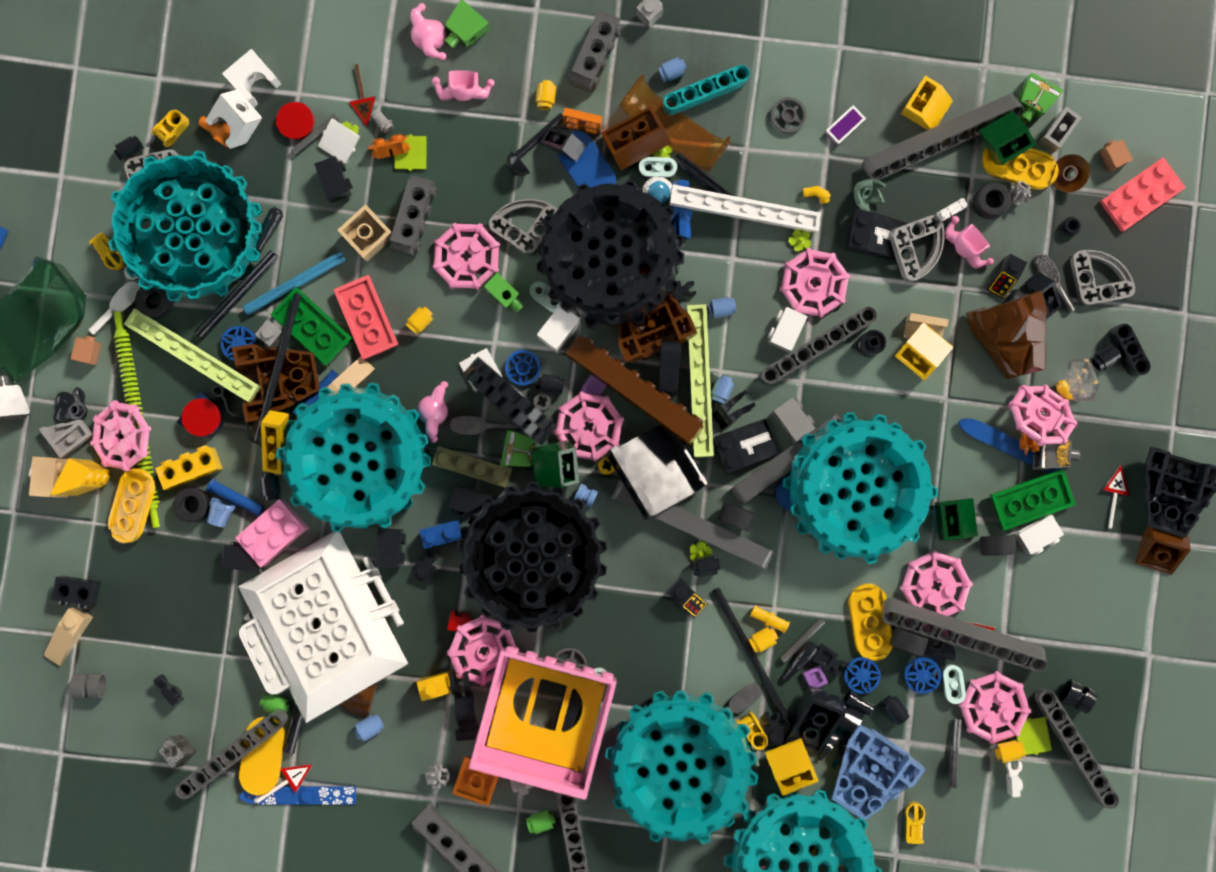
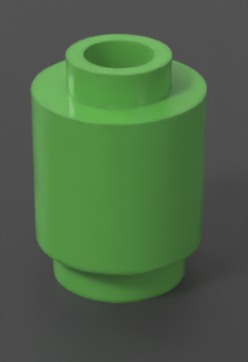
(274, 701)
(541, 821)

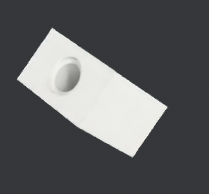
(246, 72)
(239, 116)
(558, 329)

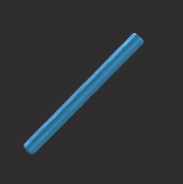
(296, 281)

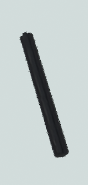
(236, 294)

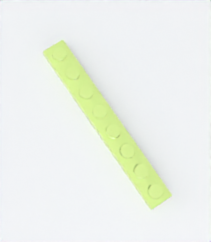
(192, 355)
(701, 380)

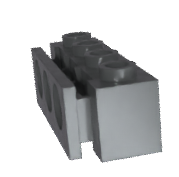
(589, 79)
(409, 205)

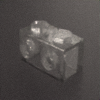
(1081, 380)

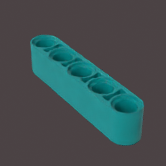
(711, 83)

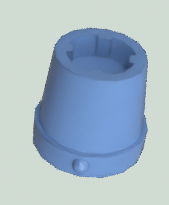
(219, 512)

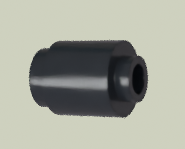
(128, 148)
(1106, 357)
(550, 384)
(270, 486)
(705, 566)
(895, 709)

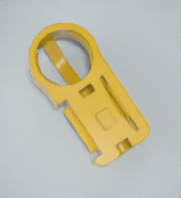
(100, 243)
(913, 827)

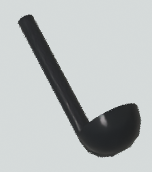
(514, 163)

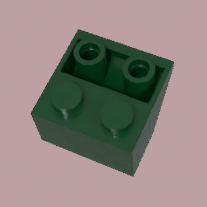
(1007, 138)
(555, 464)
(956, 519)

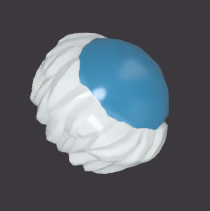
(658, 188)

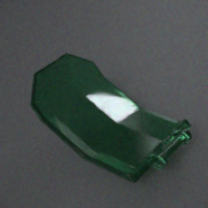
(38, 317)

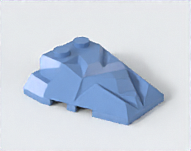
(873, 773)

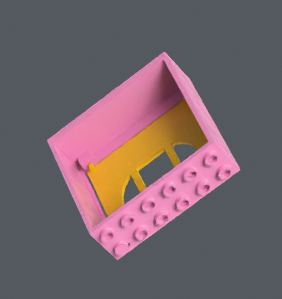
(522, 738)

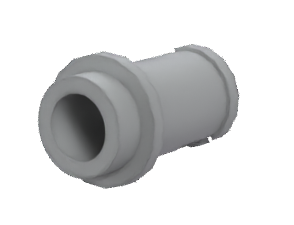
(384, 124)

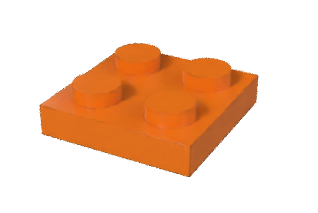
(581, 120)
(474, 784)

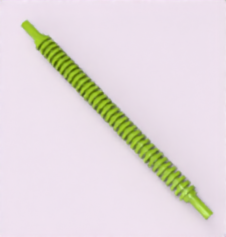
(129, 375)

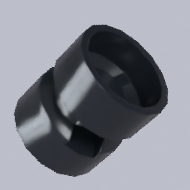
(871, 343)
(1082, 697)

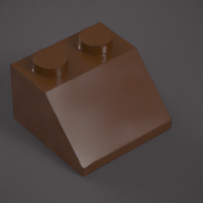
(1162, 550)

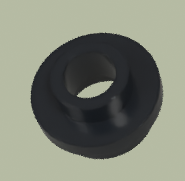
(1074, 222)

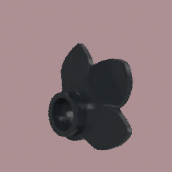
(69, 404)
(939, 652)

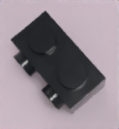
(333, 179)
(390, 547)

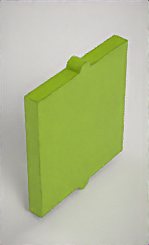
(414, 158)
(1035, 736)

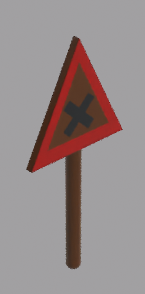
(364, 105)

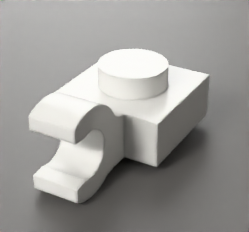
(1014, 784)

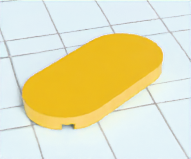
(1031, 167)
(131, 505)
(869, 630)
(262, 765)

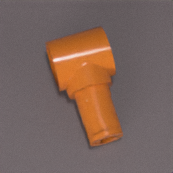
(219, 131)

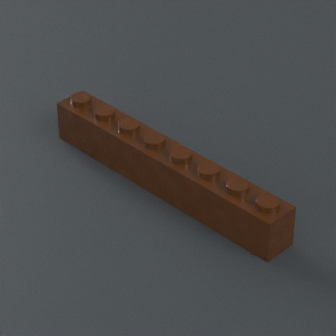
(635, 390)

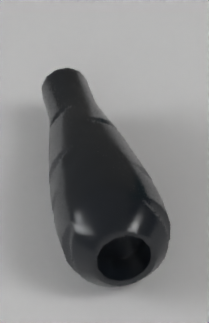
(269, 226)
(804, 655)

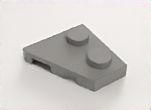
(66, 436)

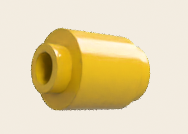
(545, 95)
(419, 319)
(763, 639)
(1010, 751)

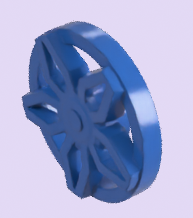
(237, 340)
(523, 367)
(862, 675)
(922, 675)

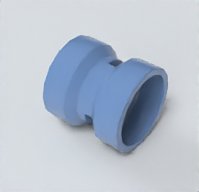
(586, 495)

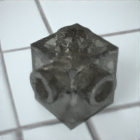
(177, 750)

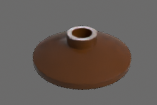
(1067, 165)

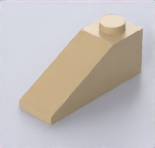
(354, 374)
(67, 634)

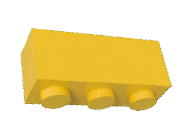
(273, 437)

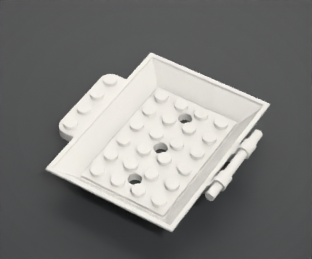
(296, 655)

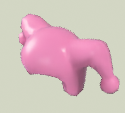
(427, 33)
(462, 86)
(968, 243)
(433, 411)

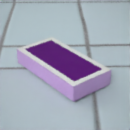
(845, 125)

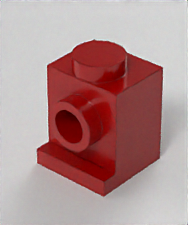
(459, 619)

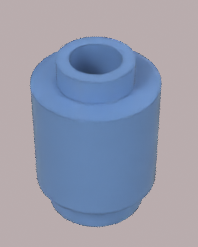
(672, 69)
(721, 307)
(722, 389)
(368, 727)

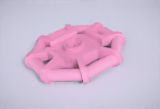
(458, 248)
(807, 274)
(1049, 403)
(591, 415)
(111, 436)
(935, 573)
(472, 647)
(1004, 713)

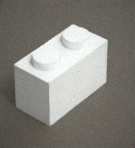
(787, 330)
(1039, 534)

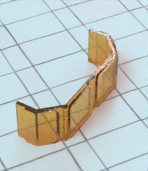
(683, 132)

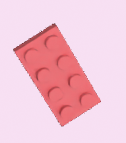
(1142, 194)
(366, 317)

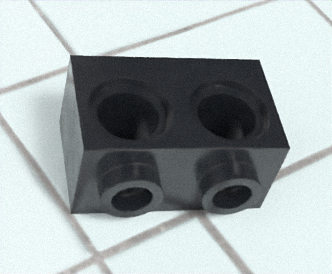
(76, 587)

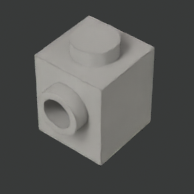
(649, 11)
(270, 333)

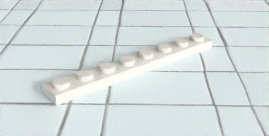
(744, 208)

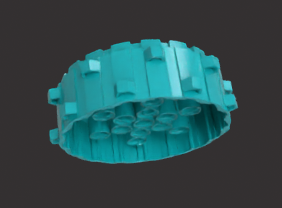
(143, 249)
(336, 500)
(872, 532)
(645, 795)
(804, 816)

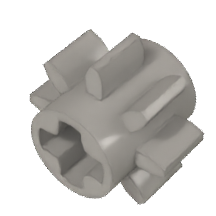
(1019, 192)
(437, 776)
(520, 787)

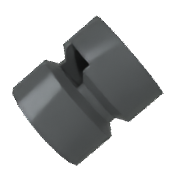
(88, 685)

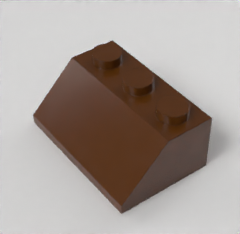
(636, 137)

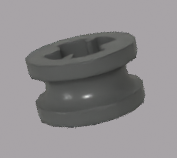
(536, 400)

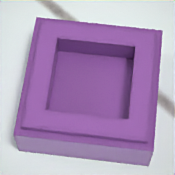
(593, 386)
(815, 677)

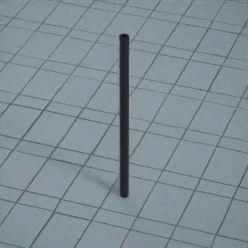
(278, 363)
(752, 656)

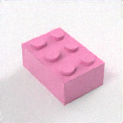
(272, 532)

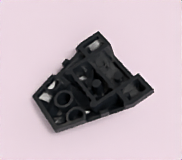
(1176, 491)

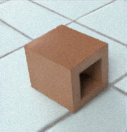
(1115, 154)
(86, 350)

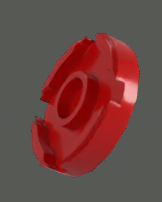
(295, 120)
(201, 417)

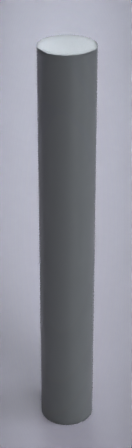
(312, 136)
(802, 640)

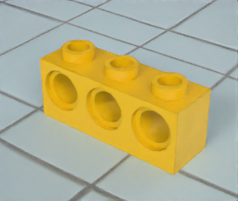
(198, 469)

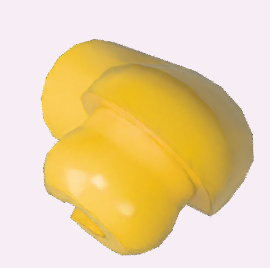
(818, 192)
(1062, 389)

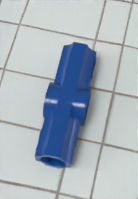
(682, 215)

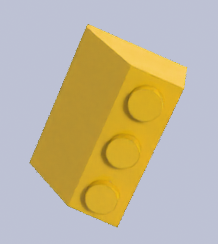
(80, 477)

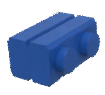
(441, 534)

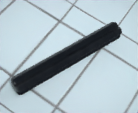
(700, 175)

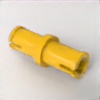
(769, 619)

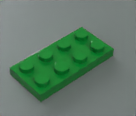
(313, 328)
(1032, 499)

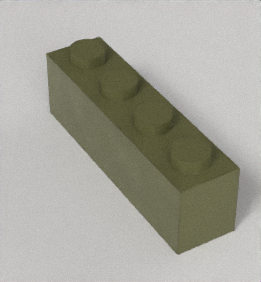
(472, 467)

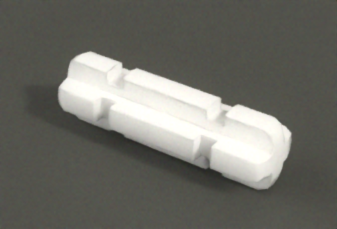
(952, 209)

